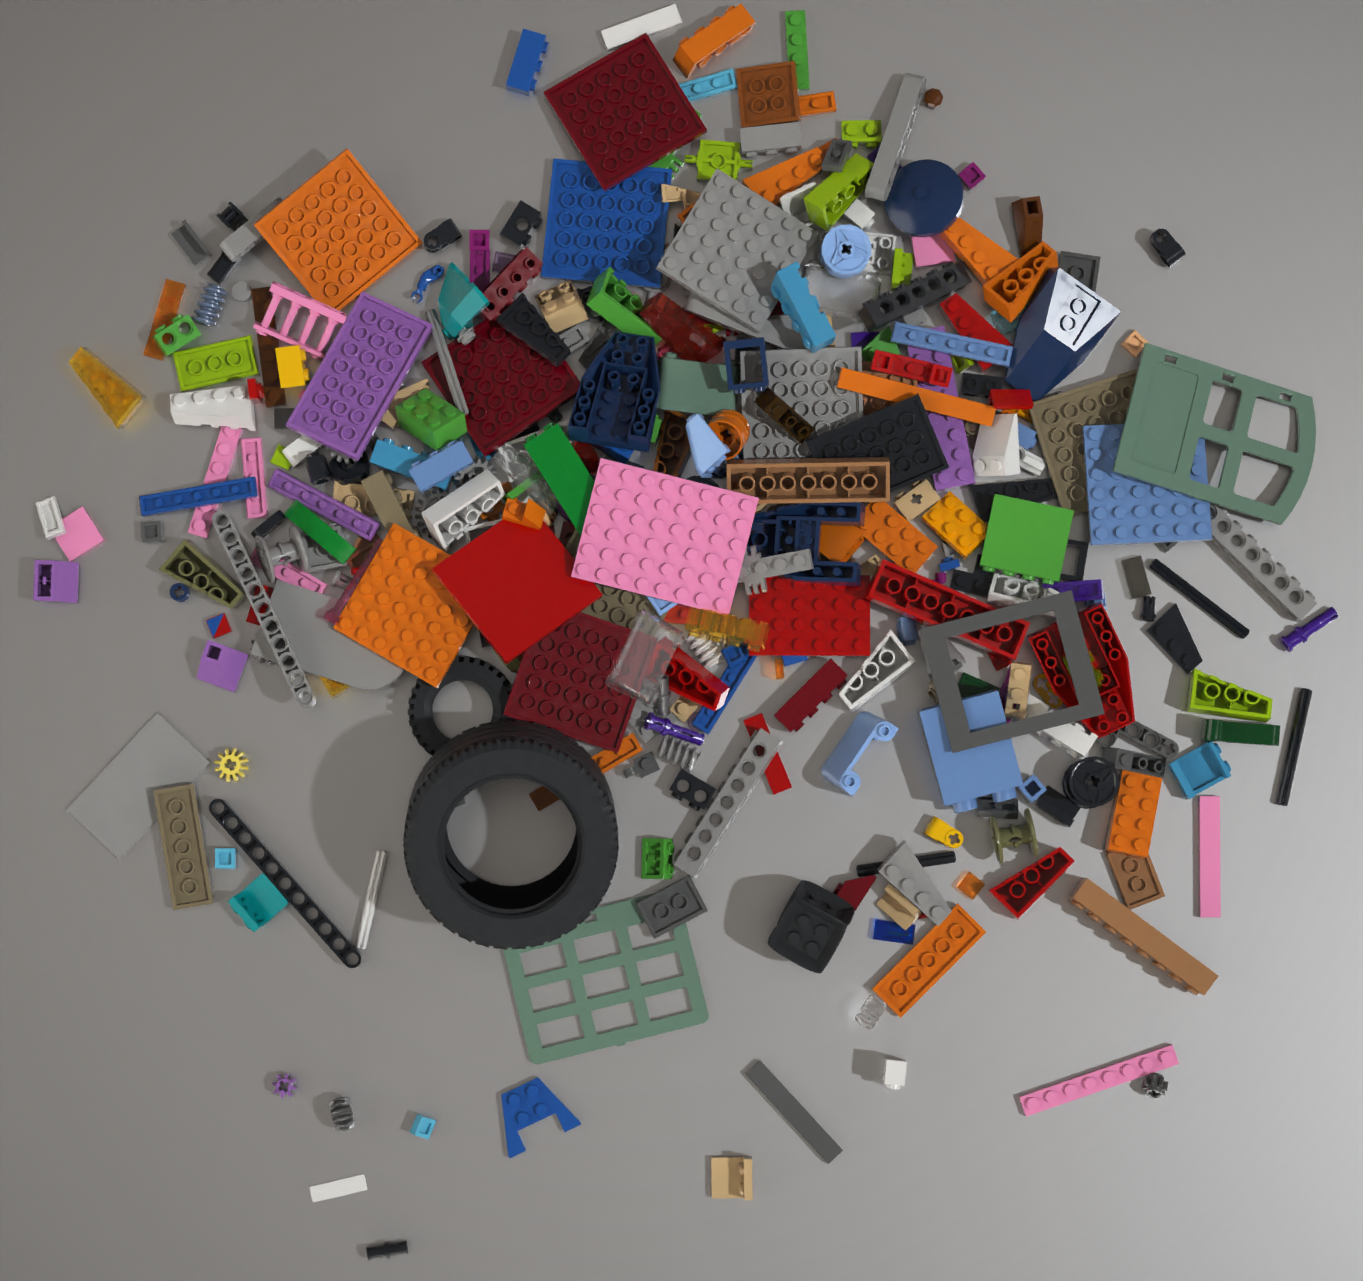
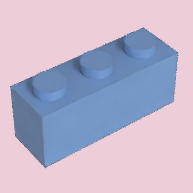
(440, 465)

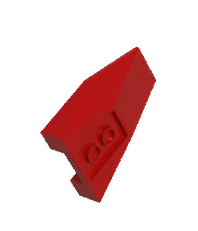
(1109, 659)

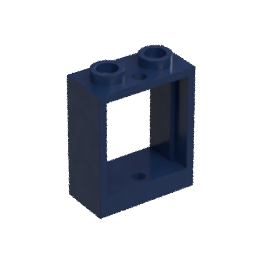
(757, 386)

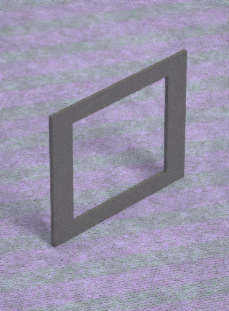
(1075, 652)

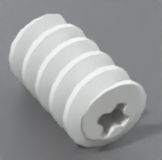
(704, 651)

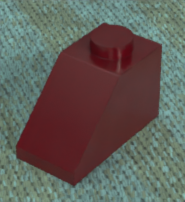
(854, 889)

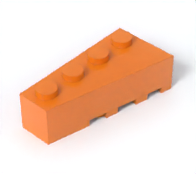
(712, 39)
(786, 176)
(1017, 283)

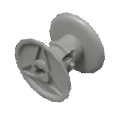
(270, 556)

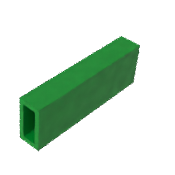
(562, 471)

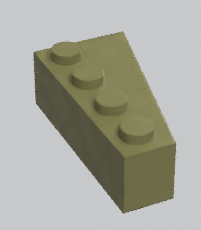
(203, 574)

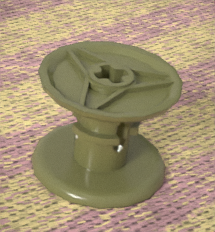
(1023, 833)

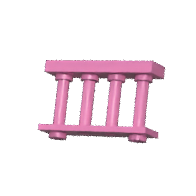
(298, 300)

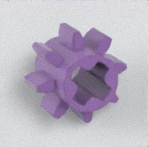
(286, 1079)

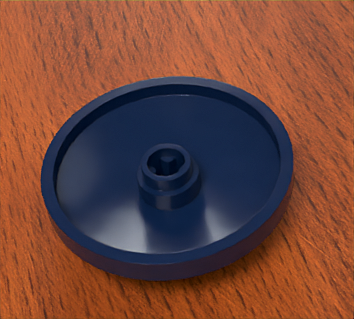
(925, 198)

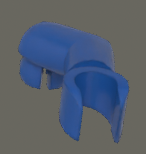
(427, 277)

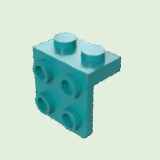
(258, 903)

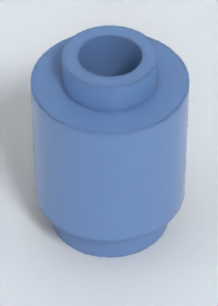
(907, 631)

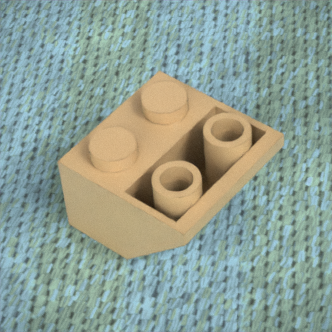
(561, 306)

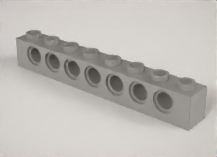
(1253, 567)
(682, 858)

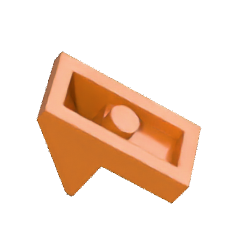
(526, 514)

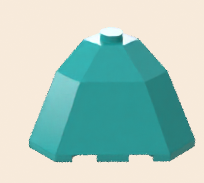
(459, 302)

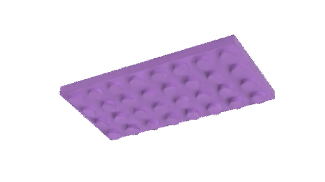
(359, 376)

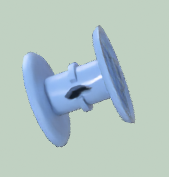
(848, 239)

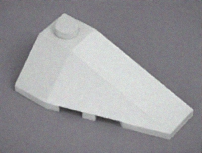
(1015, 590)

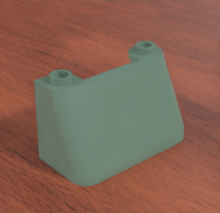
(695, 385)

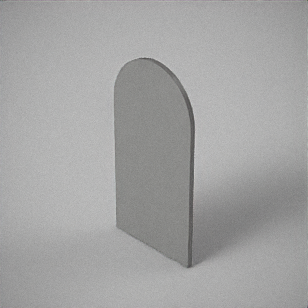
(319, 645)

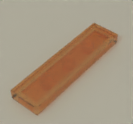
(167, 310)

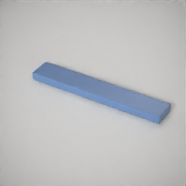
(951, 344)

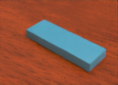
(709, 85)

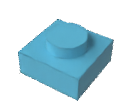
(225, 858)
(422, 1126)

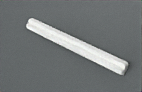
(371, 899)

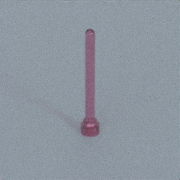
(334, 613)

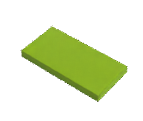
(216, 363)

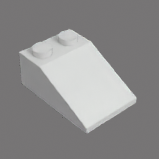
(997, 447)

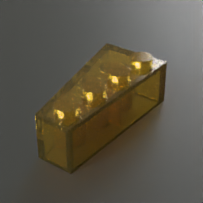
(112, 391)
(727, 628)

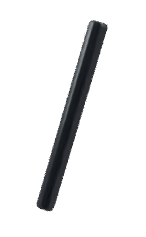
(1199, 598)
(1294, 747)

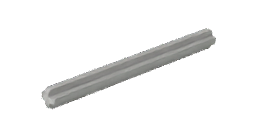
(446, 361)

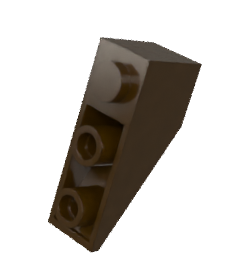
(784, 415)

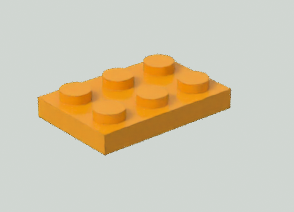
(956, 524)

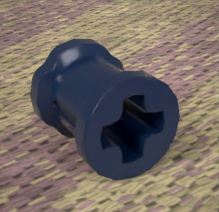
(182, 598)

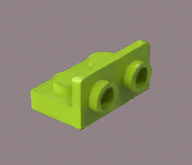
(862, 132)
(901, 268)

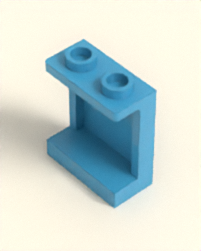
(1199, 769)

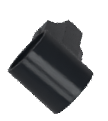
(222, 268)

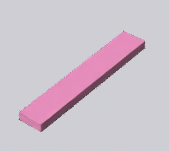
(1209, 856)

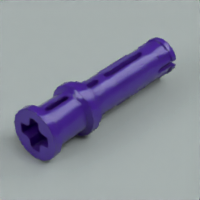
(1302, 633)
(665, 727)

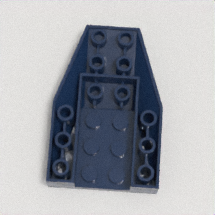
(1056, 333)
(618, 395)

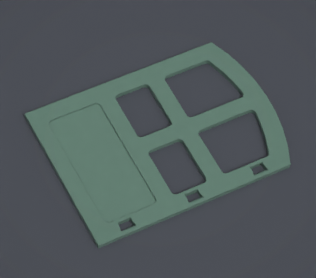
(1168, 420)

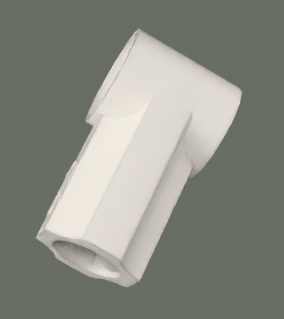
(1031, 462)

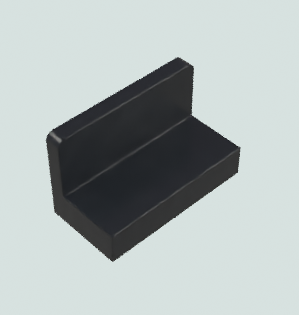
(1057, 806)

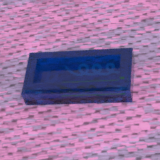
(892, 932)

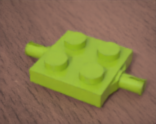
(720, 156)

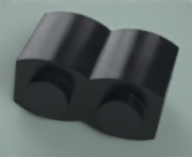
(318, 468)

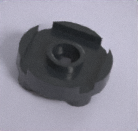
(350, 475)

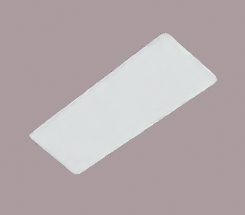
(338, 1188)

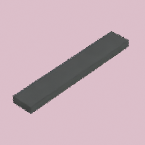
(794, 1112)

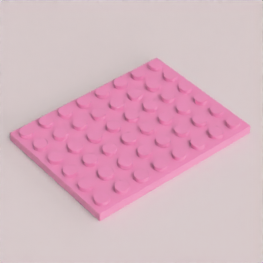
(664, 536)

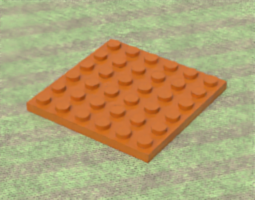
(338, 232)
(406, 609)

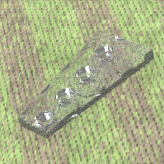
(527, 476)

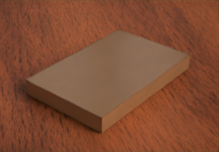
(1135, 879)

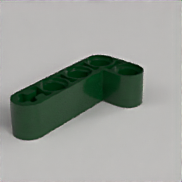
(1240, 732)

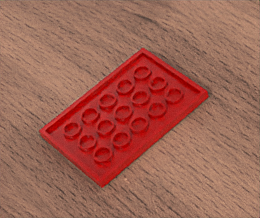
(812, 618)

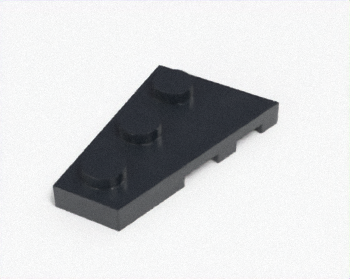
(1175, 639)

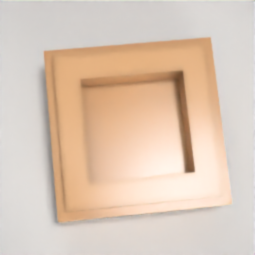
(1134, 343)

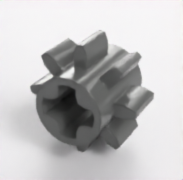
(1155, 1085)

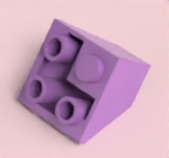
(221, 666)

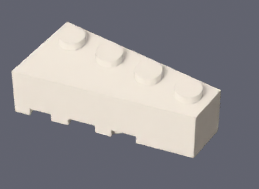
(1069, 735)

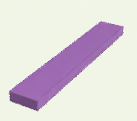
(324, 504)

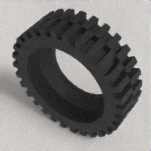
(462, 668)

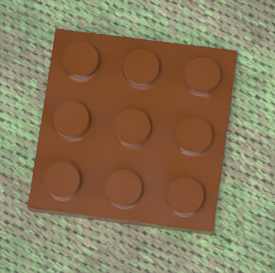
(768, 94)

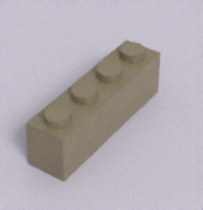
(388, 502)

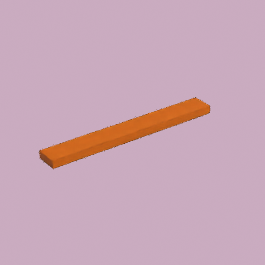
(931, 400)

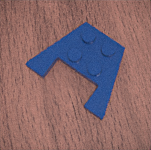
(529, 1105)

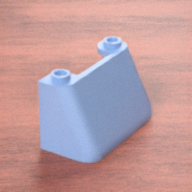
(707, 448)
(850, 748)

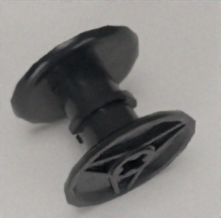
(1093, 769)

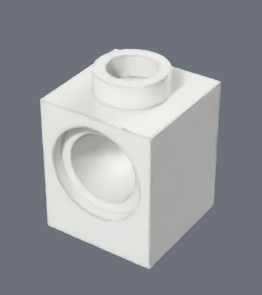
(859, 215)

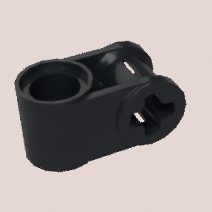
(232, 217)
(445, 235)
(1168, 248)
(584, 295)

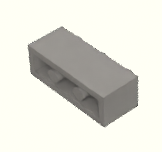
(770, 139)

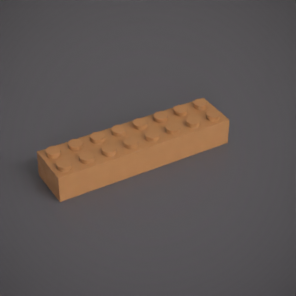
(811, 479)
(1139, 933)

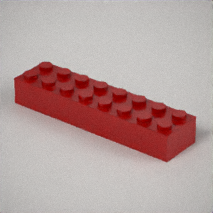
(936, 604)

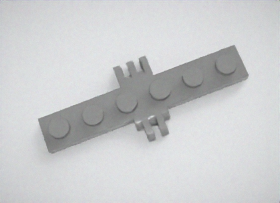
(757, 569)

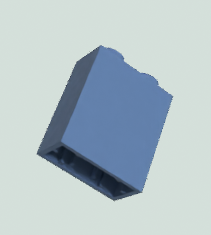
(976, 770)

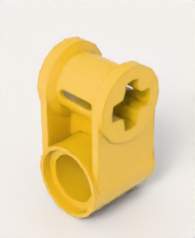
(940, 832)

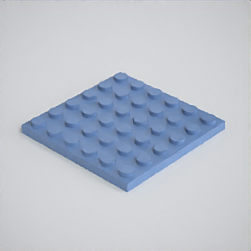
(1133, 510)

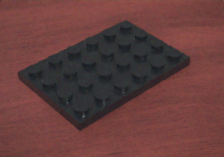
(895, 432)

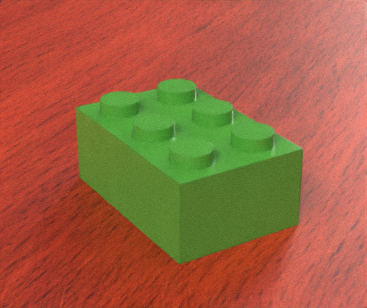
(431, 419)

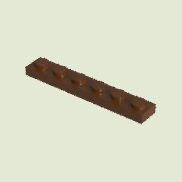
(273, 392)

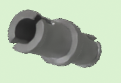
(664, 697)

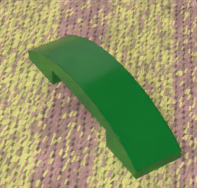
(319, 531)

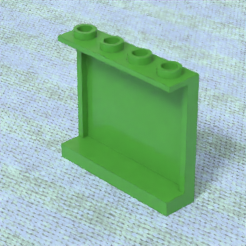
(1026, 539)

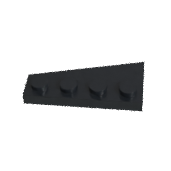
(529, 327)
(1031, 490)

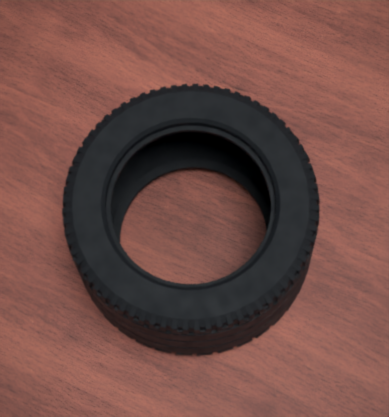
(501, 913)

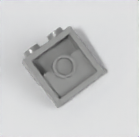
(317, 556)
(638, 717)

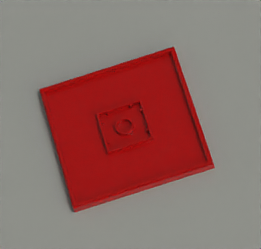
(515, 585)

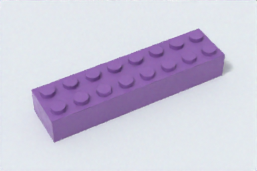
(948, 429)

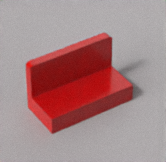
(1010, 399)

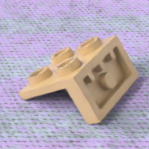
(731, 1177)

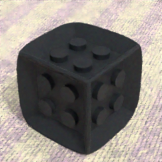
(811, 926)

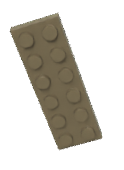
(183, 846)

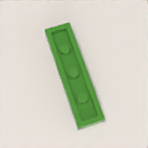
(797, 45)

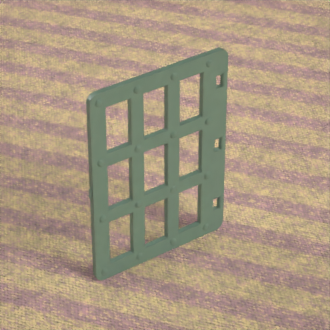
(609, 917)

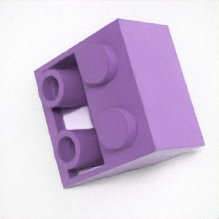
(56, 581)

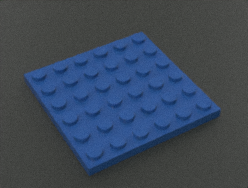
(605, 229)

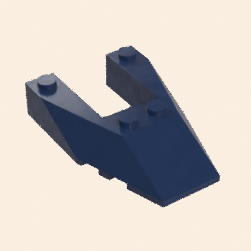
(799, 528)

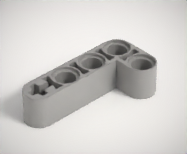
(246, 236)

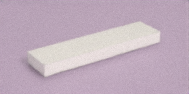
(648, 23)

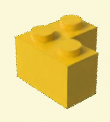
(291, 366)

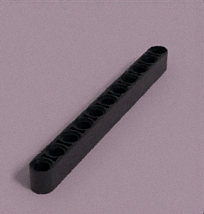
(276, 879)

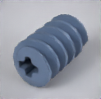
(210, 304)

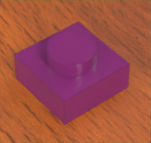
(971, 176)

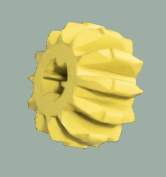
(239, 764)

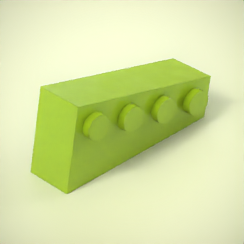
(838, 192)
(1224, 699)

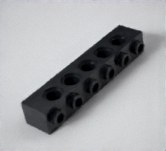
(874, 318)

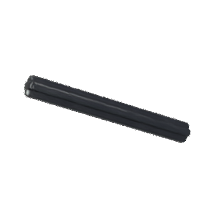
(925, 861)

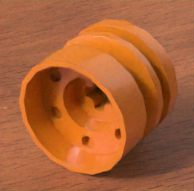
(738, 430)

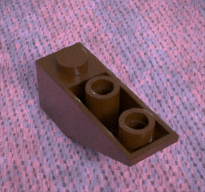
(1028, 222)

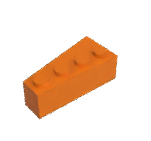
(977, 251)

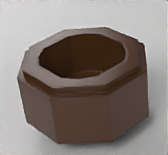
(933, 98)

